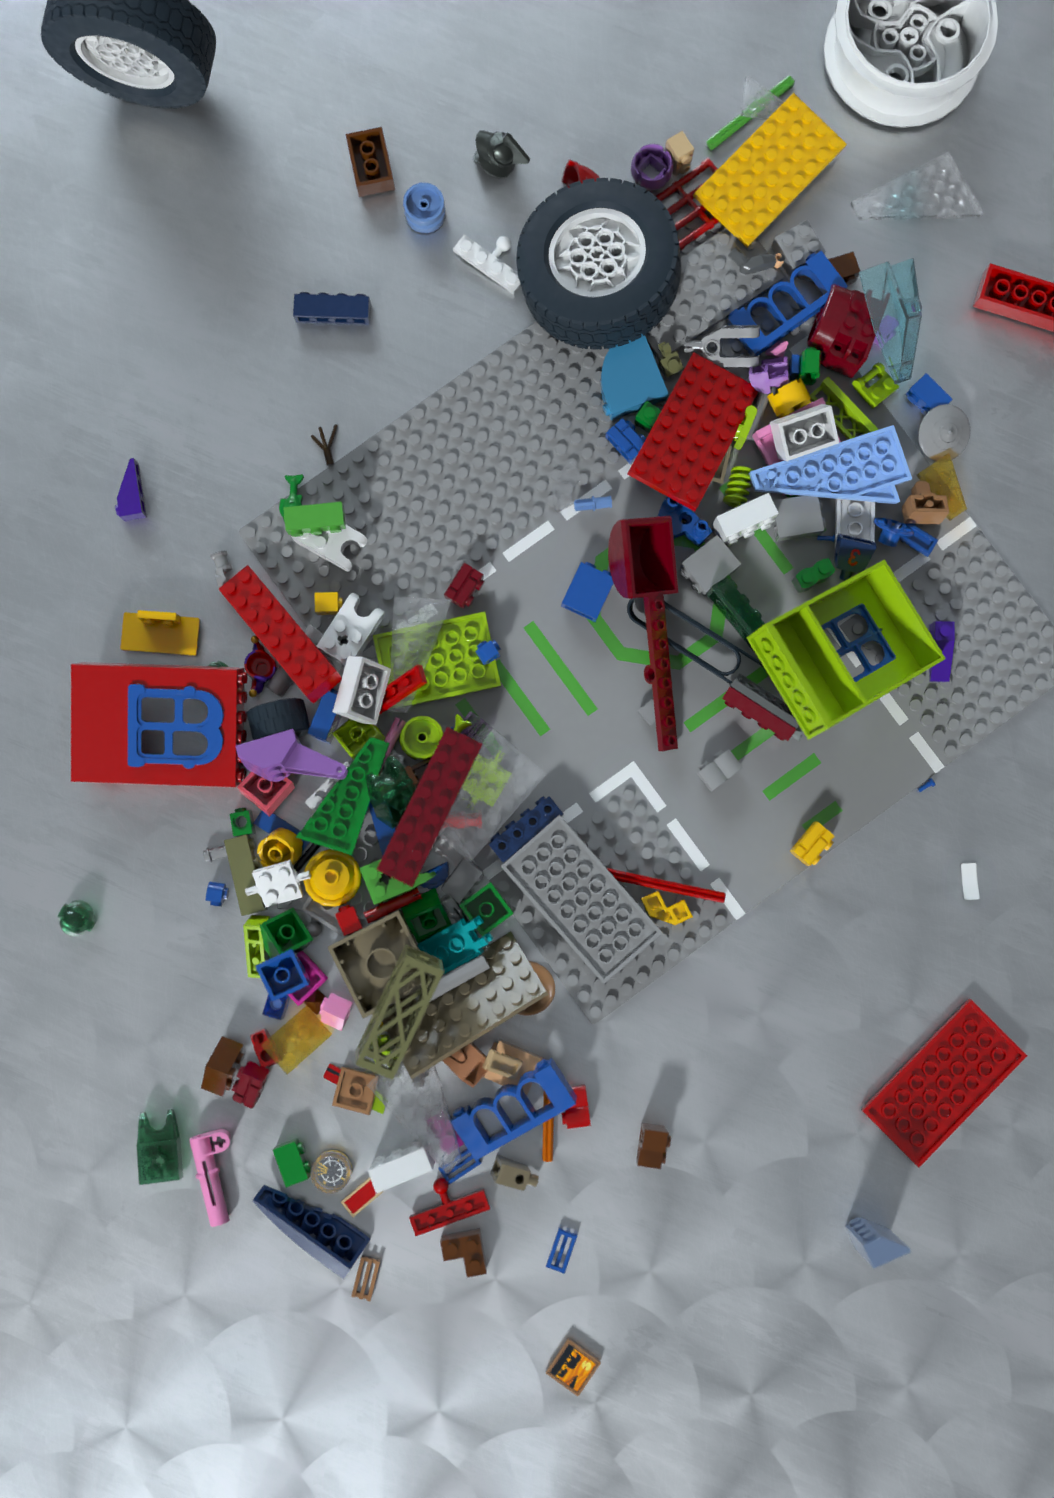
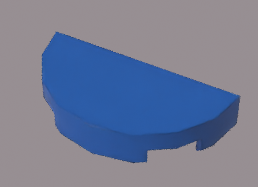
(442, 873)

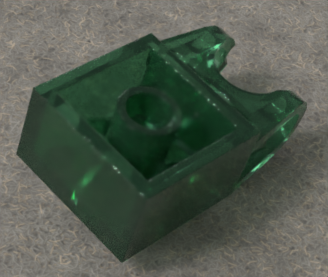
(390, 792)
(156, 1143)

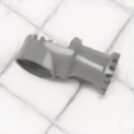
(222, 567)

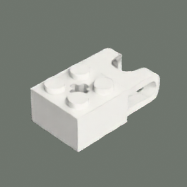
(332, 545)
(351, 626)

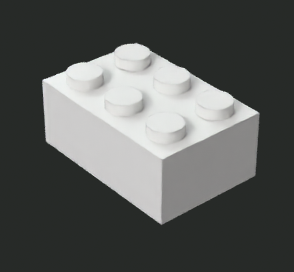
(804, 432)
(745, 519)
(362, 690)
(400, 1167)

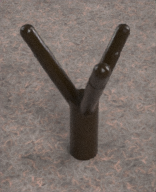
(326, 448)

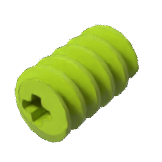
(737, 485)

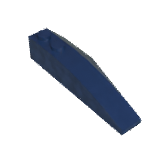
(318, 1233)

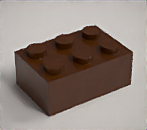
(370, 161)

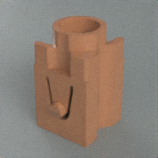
(467, 1064)

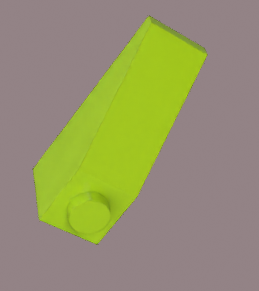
(254, 944)

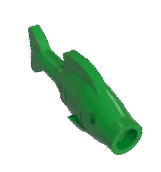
(293, 499)

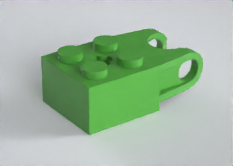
(382, 892)

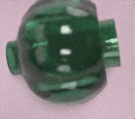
(76, 918)

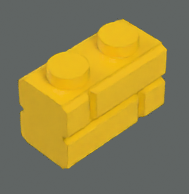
(812, 844)

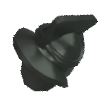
(498, 153)

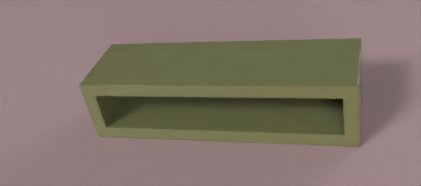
(242, 863)

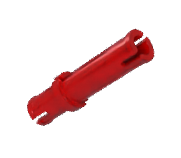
(392, 905)

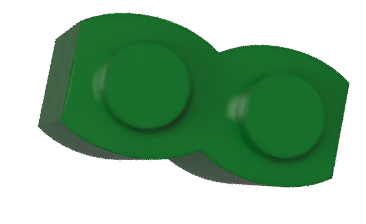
(809, 366)
(813, 575)

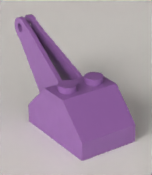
(283, 754)

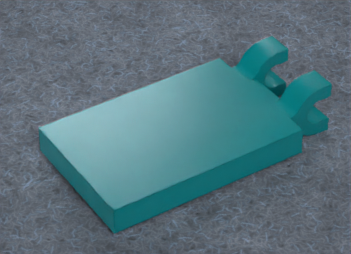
(456, 943)

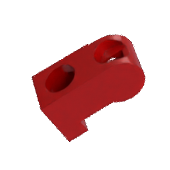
(257, 1040)

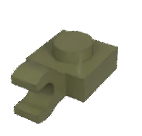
(670, 361)

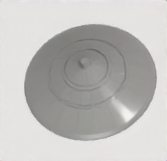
(944, 431)

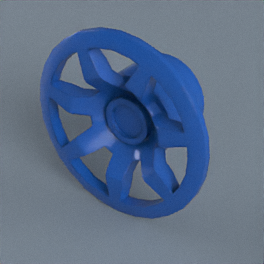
(891, 533)

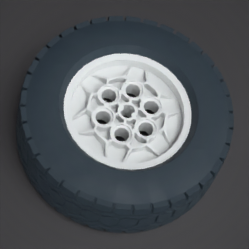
(133, 48)
(602, 306)

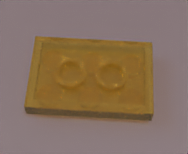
(296, 1040)

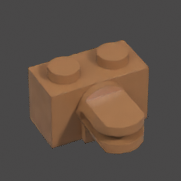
(924, 506)

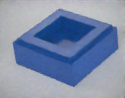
(794, 364)

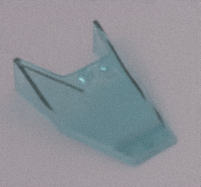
(894, 313)

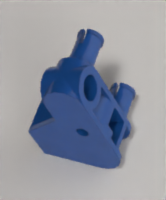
(695, 528)

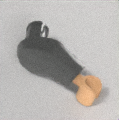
(756, 263)

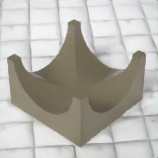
(369, 959)

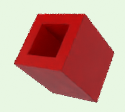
(348, 920)

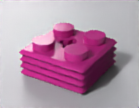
(316, 978)

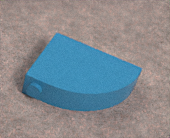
(630, 379)

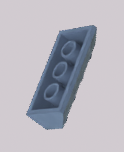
(875, 1242)

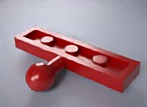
(448, 1211)

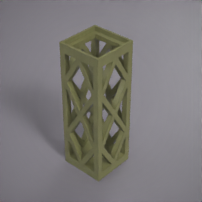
(408, 959)

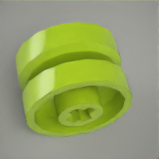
(416, 727)

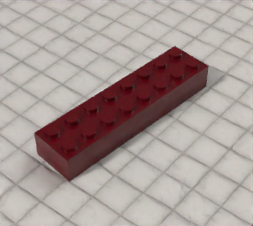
(429, 807)

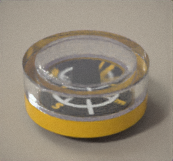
(331, 1171)

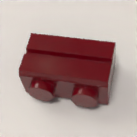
(464, 586)
(250, 1084)

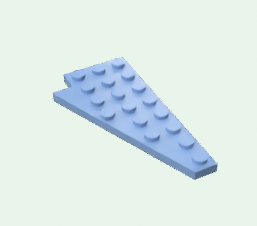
(851, 470)

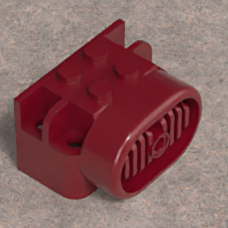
(843, 331)

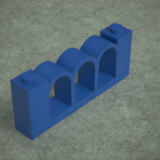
(823, 275)
(474, 1134)

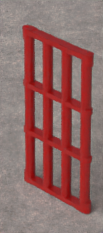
(688, 199)

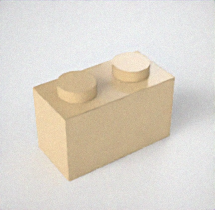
(681, 152)

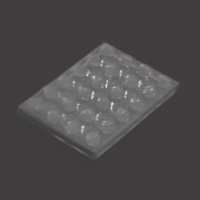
(490, 794)

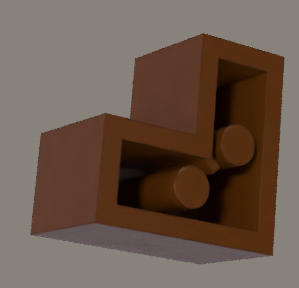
(221, 1066)
(652, 1145)
(467, 1246)

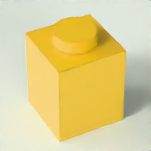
(327, 603)

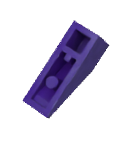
(130, 495)
(944, 636)

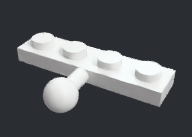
(489, 263)

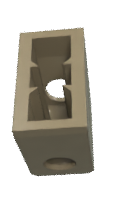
(506, 1171)

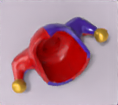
(259, 667)

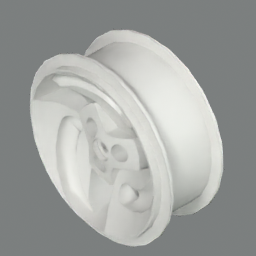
(898, 46)

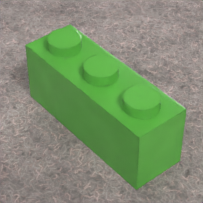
(314, 518)

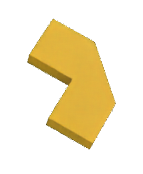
(657, 909)

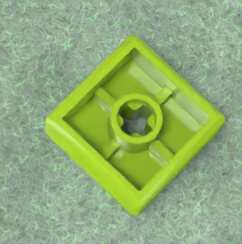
(348, 736)

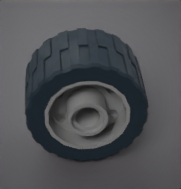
(278, 717)

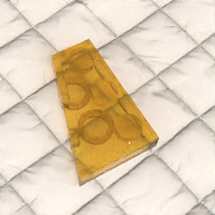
(944, 482)

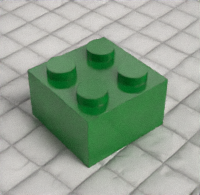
(490, 907)

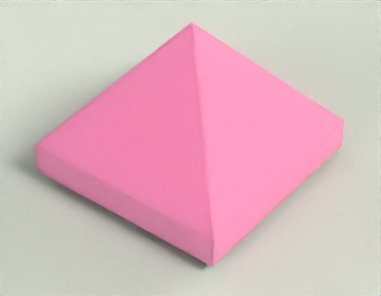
(777, 349)

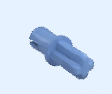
(593, 503)

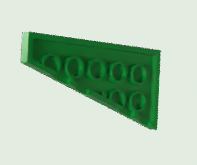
(344, 809)

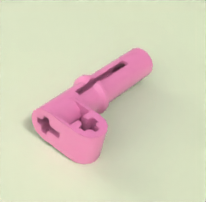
(202, 1152)

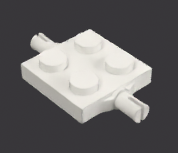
(278, 883)

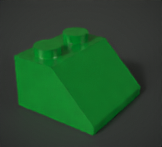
(426, 915)
(285, 933)

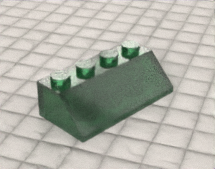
(736, 608)

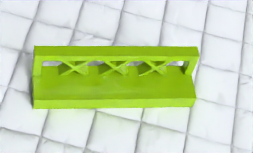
(847, 407)

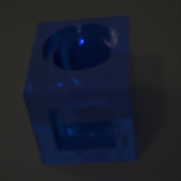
(277, 1013)

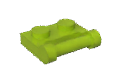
(879, 390)
(744, 427)

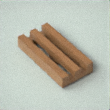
(362, 1295)

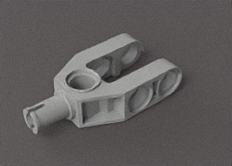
(716, 336)

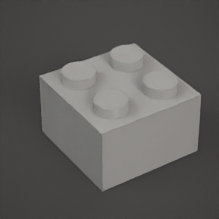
(796, 246)

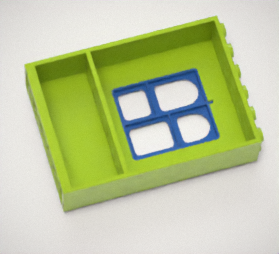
(811, 670)

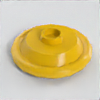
(333, 878)

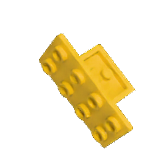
(160, 633)

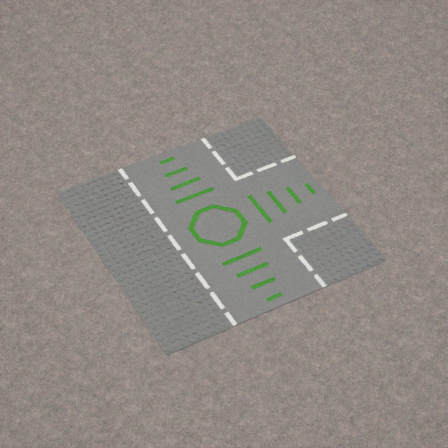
(474, 486)

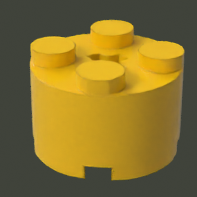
(789, 397)
(280, 847)

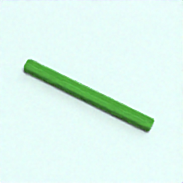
(740, 120)

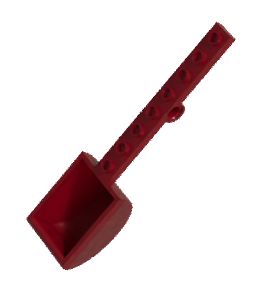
(645, 566)

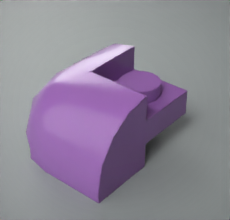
(771, 373)

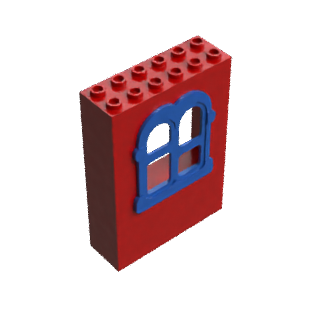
(110, 723)

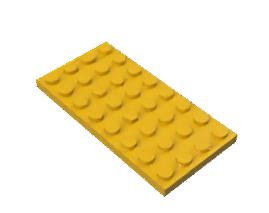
(770, 170)

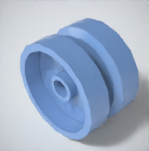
(424, 207)

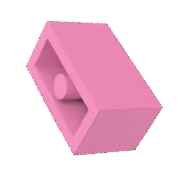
(335, 1011)

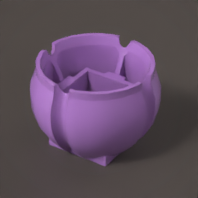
(658, 159)

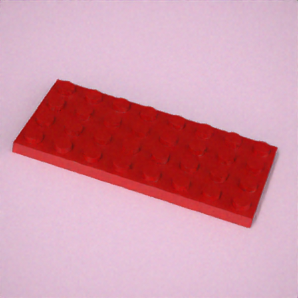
(693, 432)
(943, 1083)

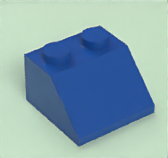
(283, 974)

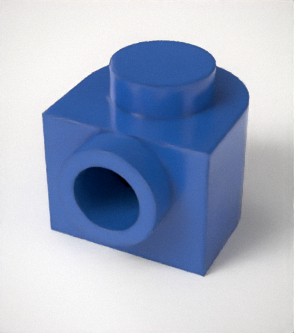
(488, 651)
(216, 893)

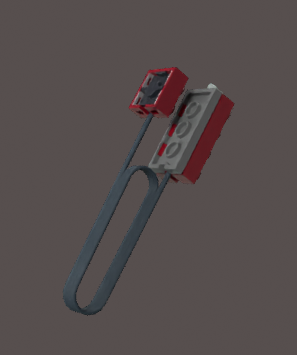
(743, 693)

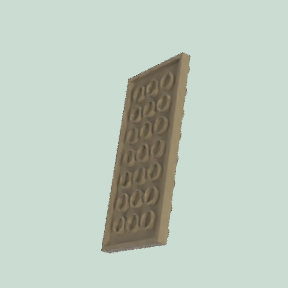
(471, 1007)

